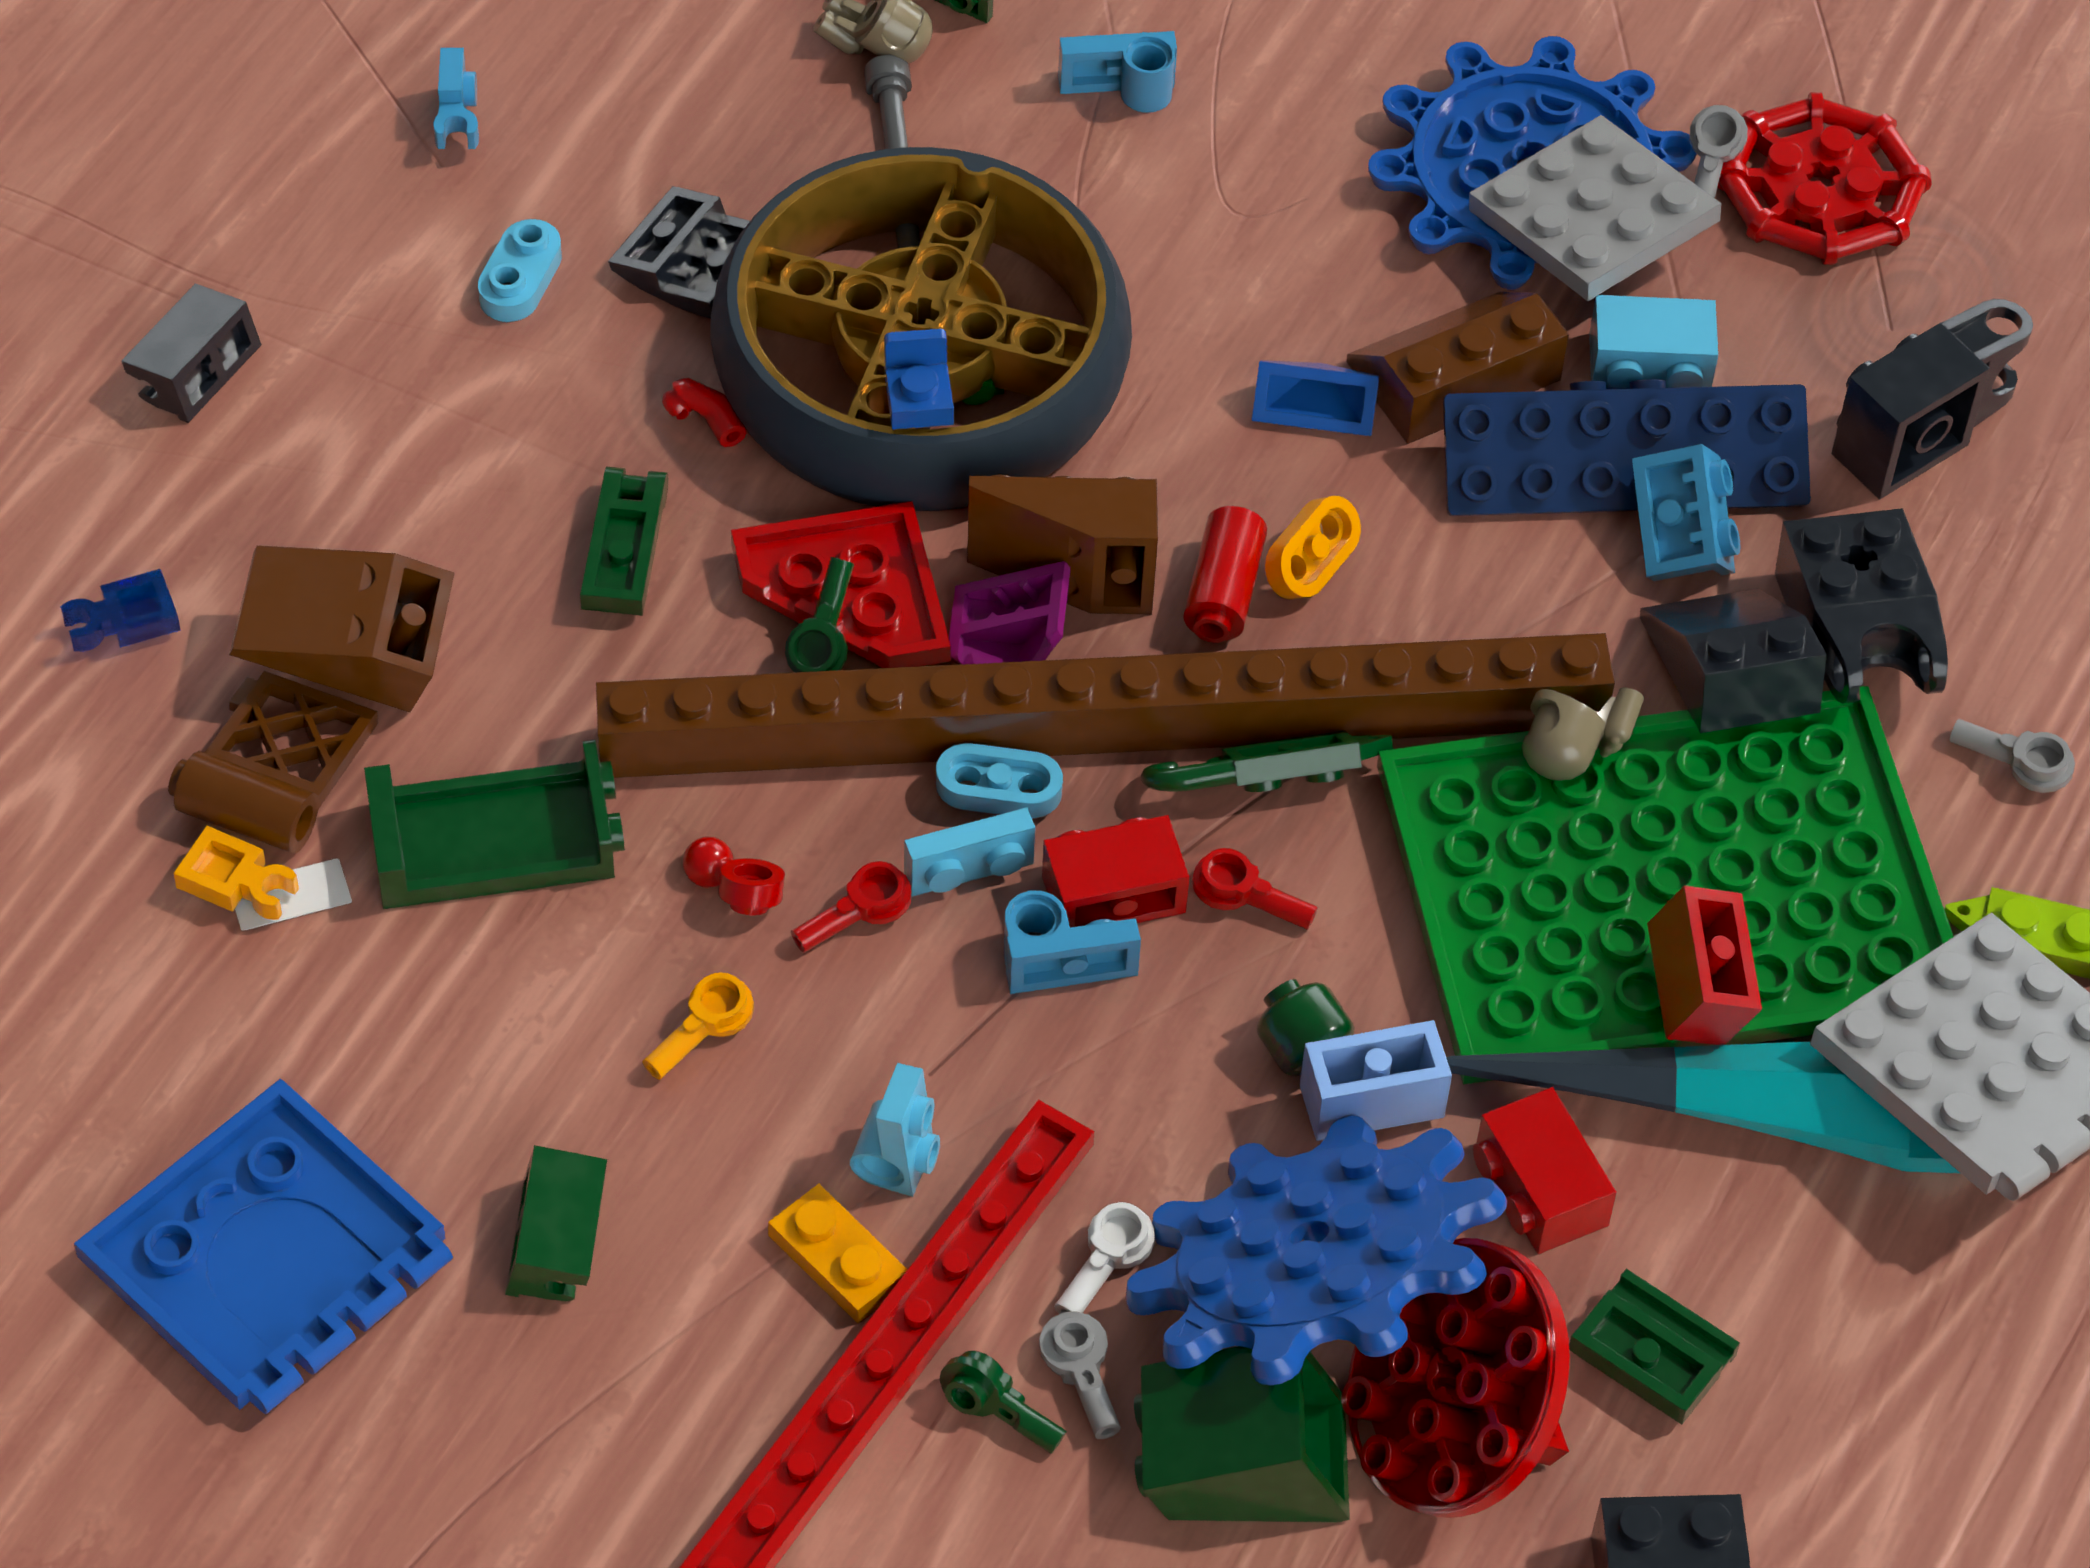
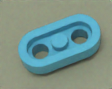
(526, 259)
(999, 779)

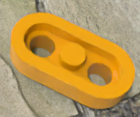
(1304, 557)

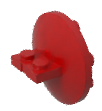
(1468, 1393)

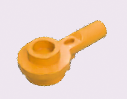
(717, 1007)

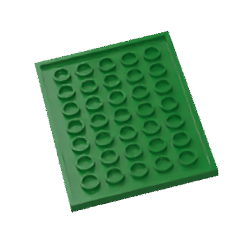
(1547, 885)

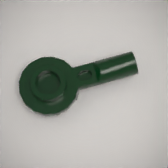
(817, 641)
(981, 1388)

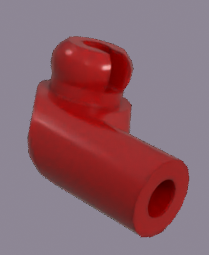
(711, 404)

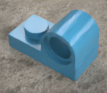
(1064, 954)

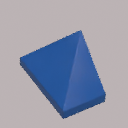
(1315, 396)

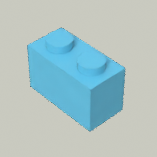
(1653, 340)

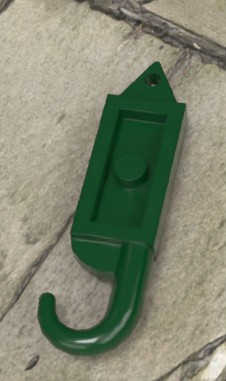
(1265, 764)

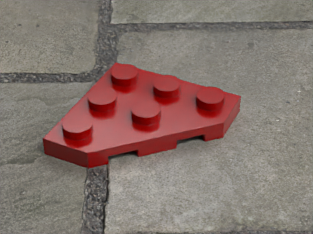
(891, 596)

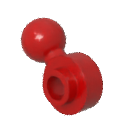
(744, 883)

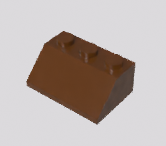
(1481, 348)

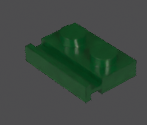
(1653, 1346)

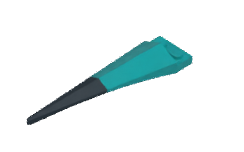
(1758, 1087)

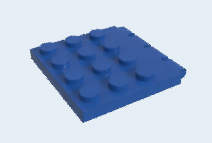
(266, 1248)

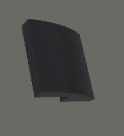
(680, 250)

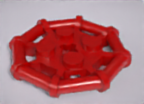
(1828, 154)

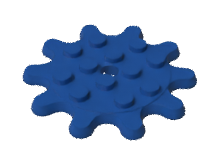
(1491, 123)
(1381, 1238)

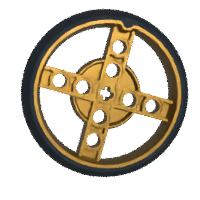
(942, 284)

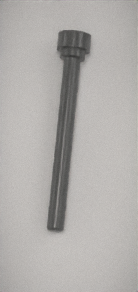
(889, 81)

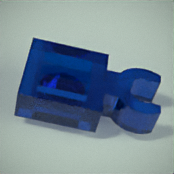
(130, 609)

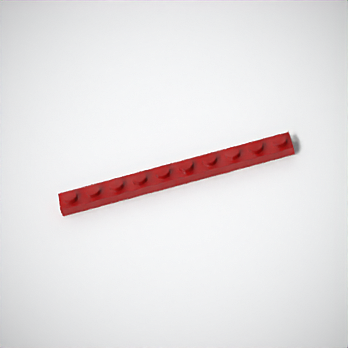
(895, 1344)

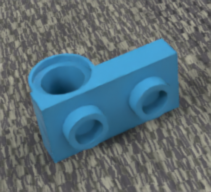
(1133, 63)

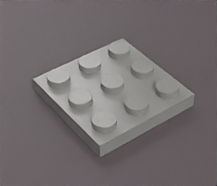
(1594, 207)

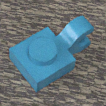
(456, 92)

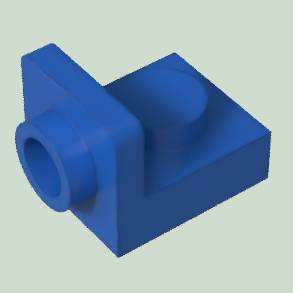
(918, 379)

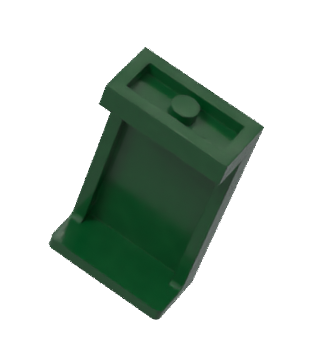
(493, 831)

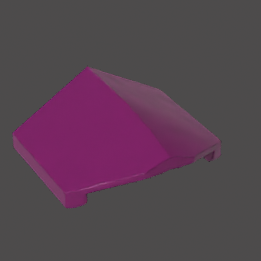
(1010, 616)

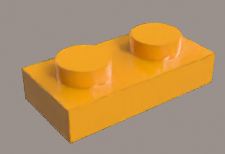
(836, 1252)

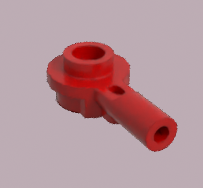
(1230, 881)
(875, 895)

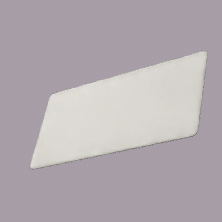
(320, 888)

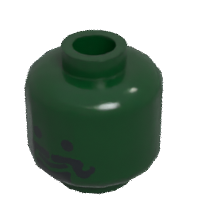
(1299, 1017)

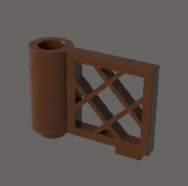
(257, 792)

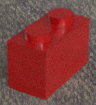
(1117, 872)
(1704, 966)
(1544, 1171)

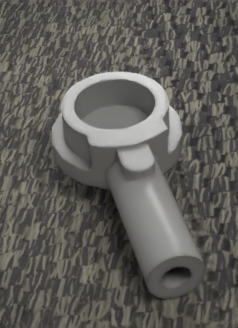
(1717, 137)
(2036, 759)
(1074, 1349)

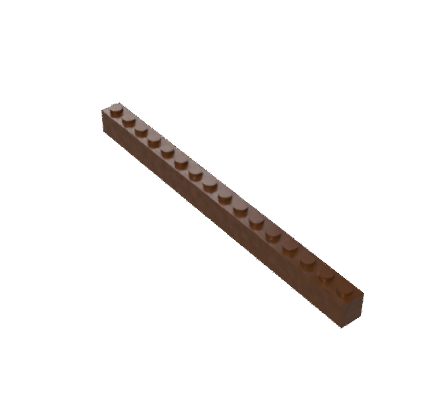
(1091, 704)

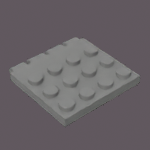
(1976, 1056)

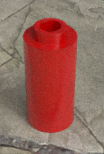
(1225, 574)

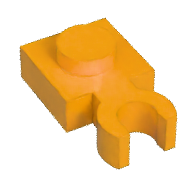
(230, 869)

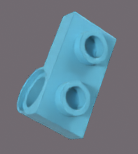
(898, 1135)

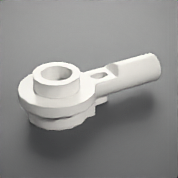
(1119, 1240)

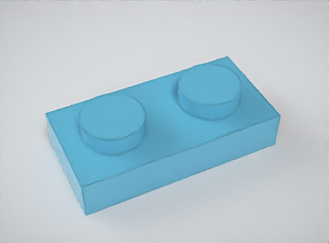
(969, 852)

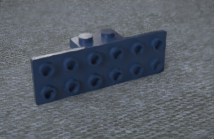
(1578, 444)

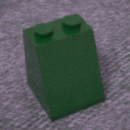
(1239, 1447)

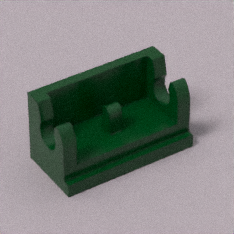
(556, 1224)

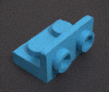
(1685, 512)

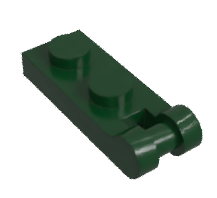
(623, 542)

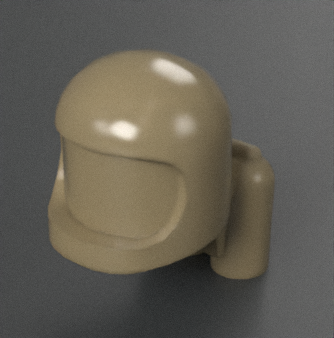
(879, 26)
(1570, 732)

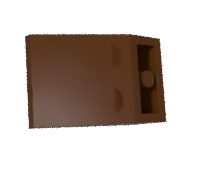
(1093, 524)
(345, 620)

